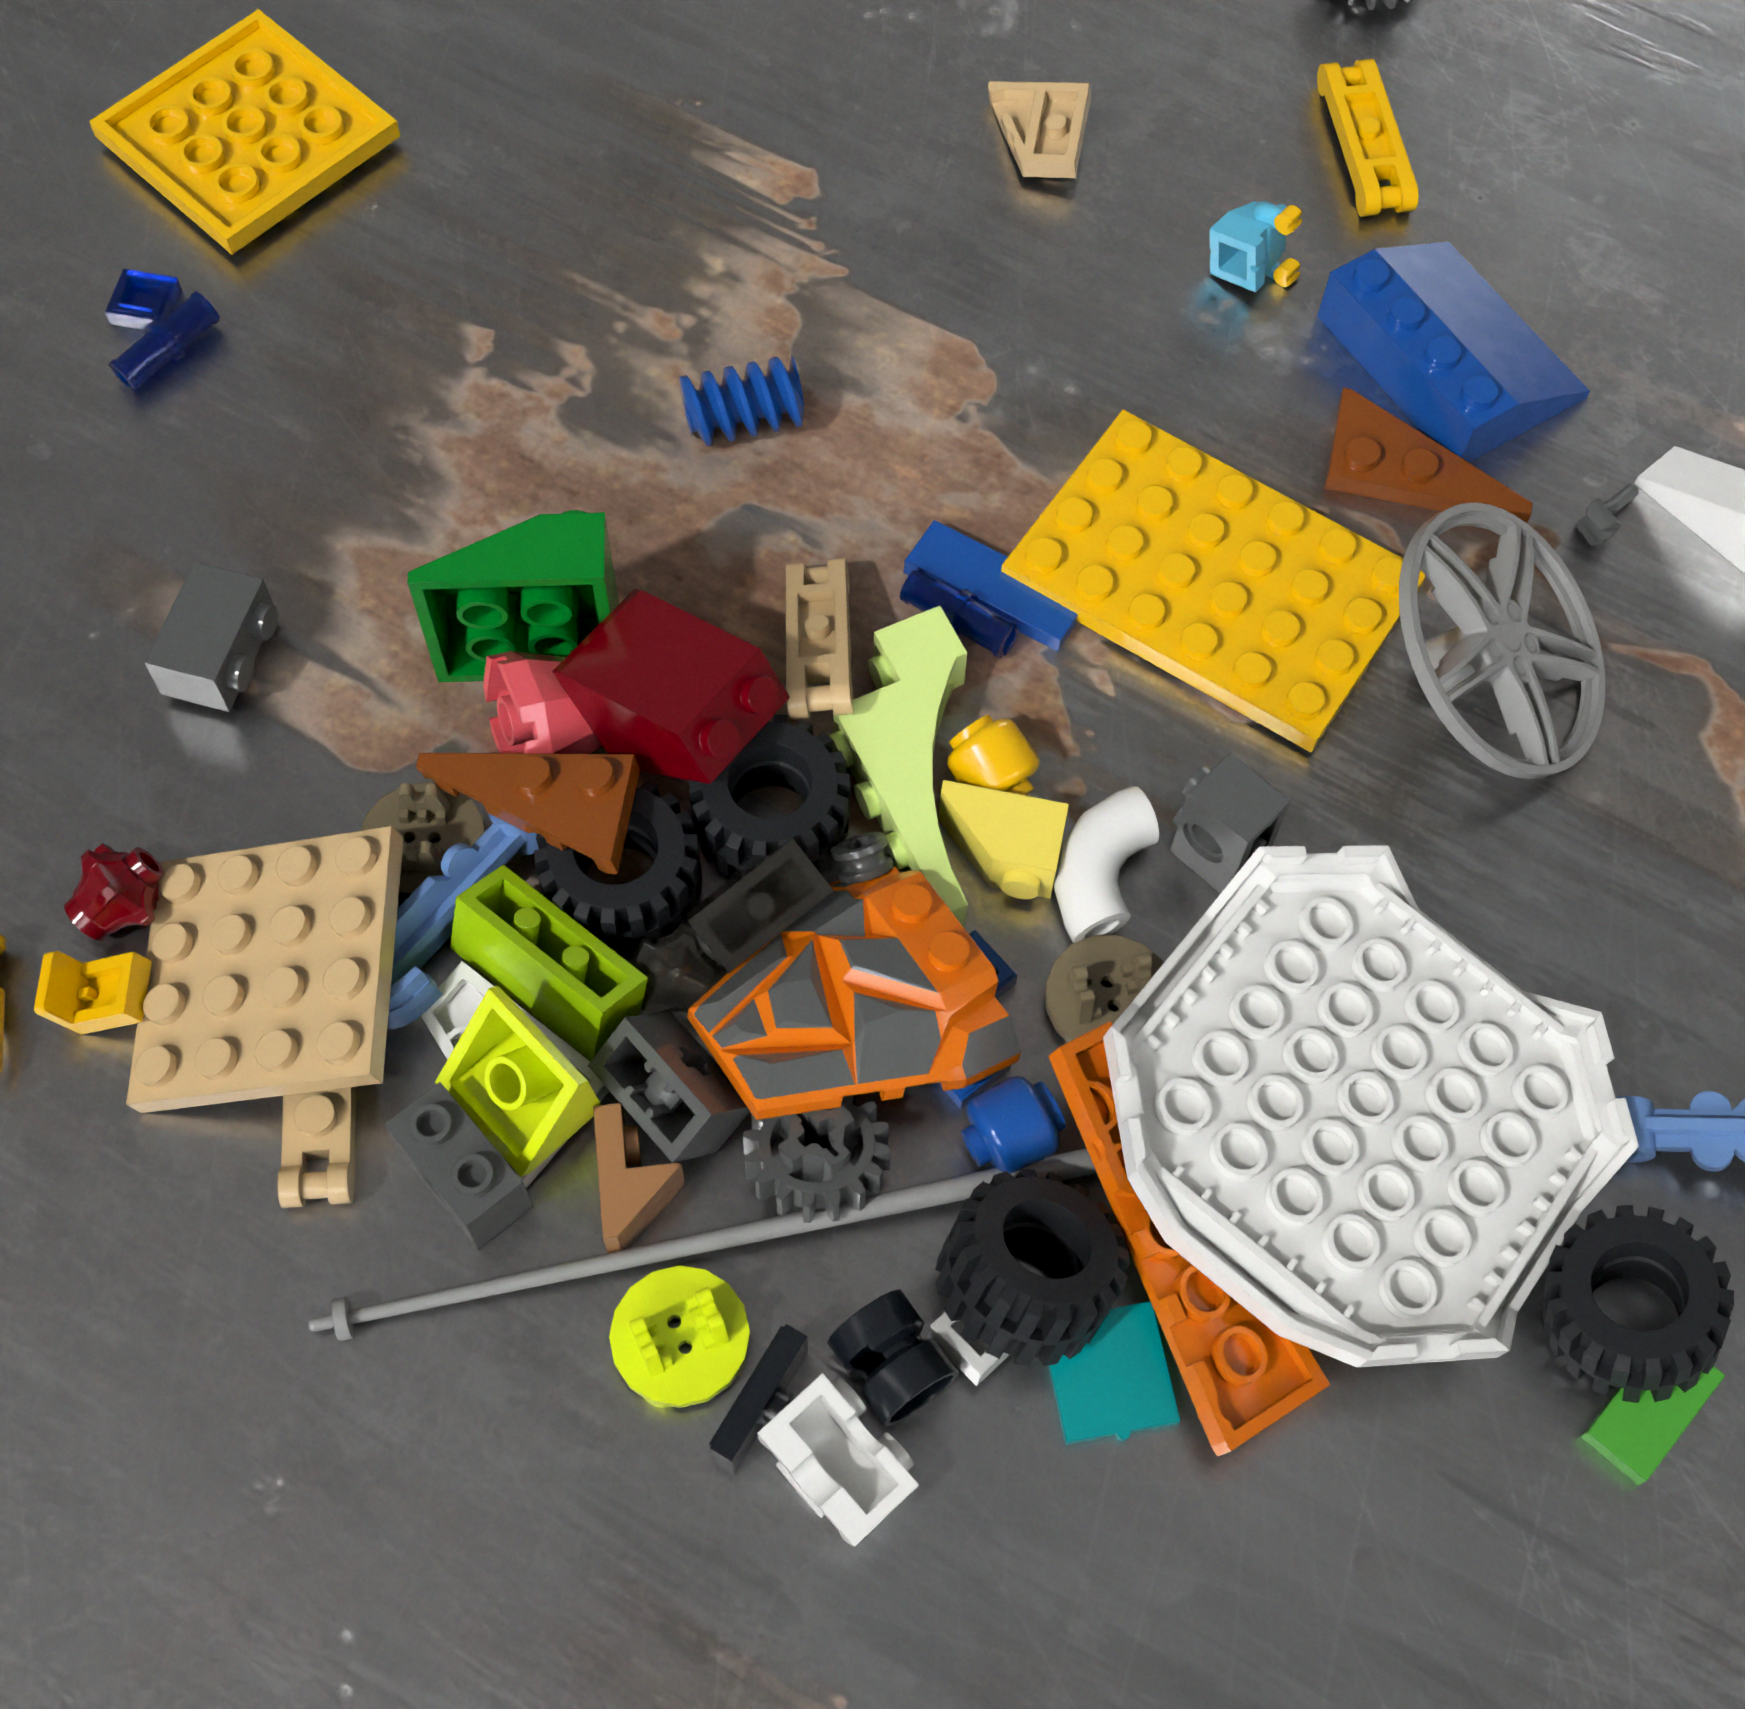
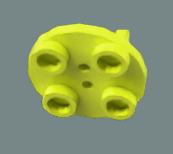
(648, 1349)

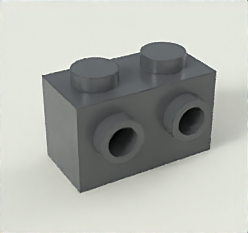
(212, 637)

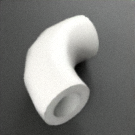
(1092, 860)

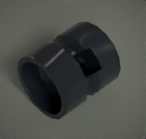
(889, 1353)

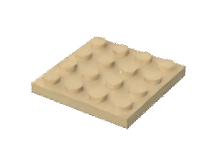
(269, 972)

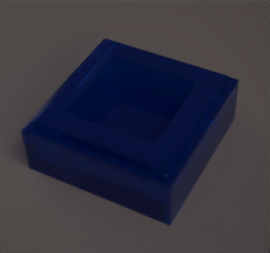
(142, 298)

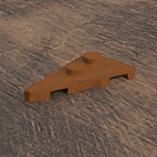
(1394, 462)
(563, 797)

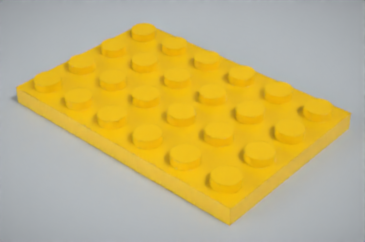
(1214, 578)

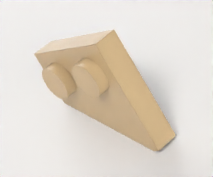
(1042, 124)

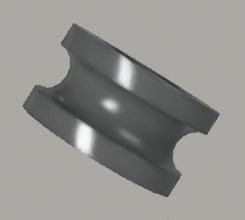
(862, 857)

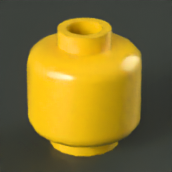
(993, 756)

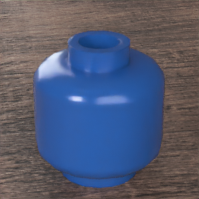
(1013, 1125)

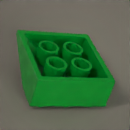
(516, 591)

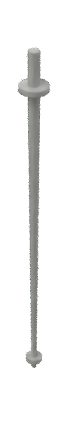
(916, 1197)

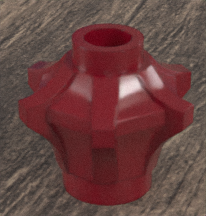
(114, 891)

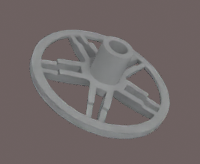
(1498, 643)

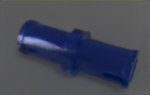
(164, 341)
(962, 611)

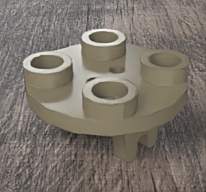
(425, 814)
(1074, 986)

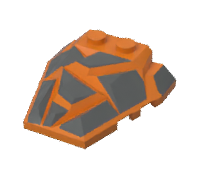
(857, 1001)

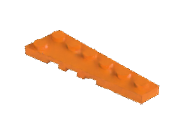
(1229, 1360)

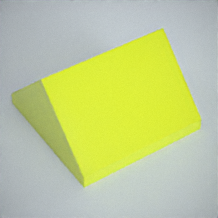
(516, 1084)

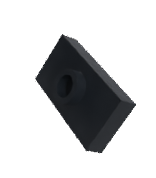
(759, 1399)

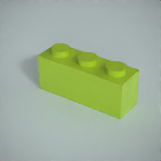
(545, 960)

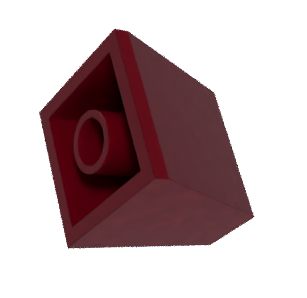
(670, 688)

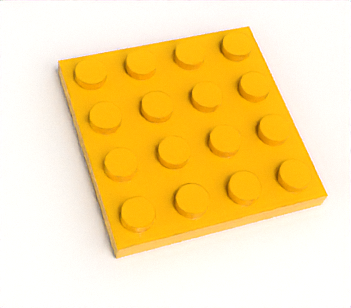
(245, 130)

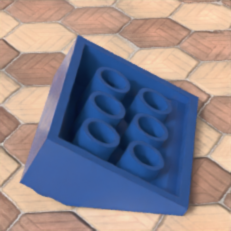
(1446, 347)

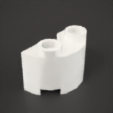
(837, 1460)

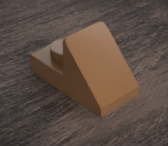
(628, 1195)

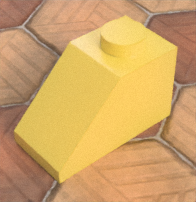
(1005, 836)

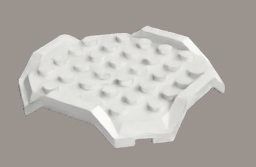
(1360, 1113)

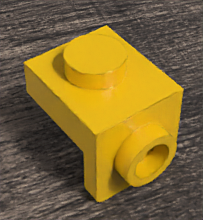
(92, 993)

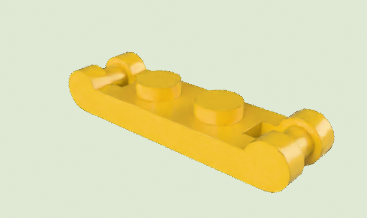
(1368, 137)

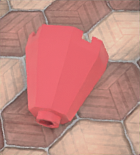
(533, 707)

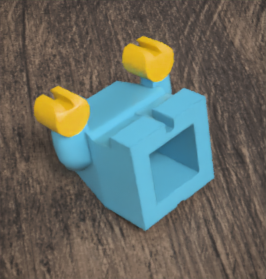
(1251, 241)

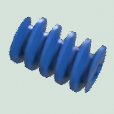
(743, 400)

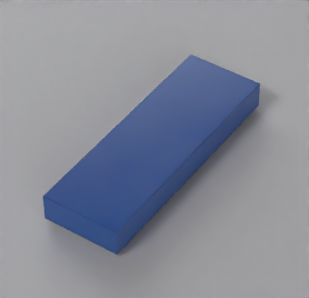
(976, 567)

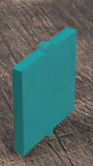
(1116, 1380)

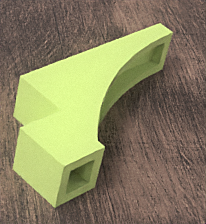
(893, 743)

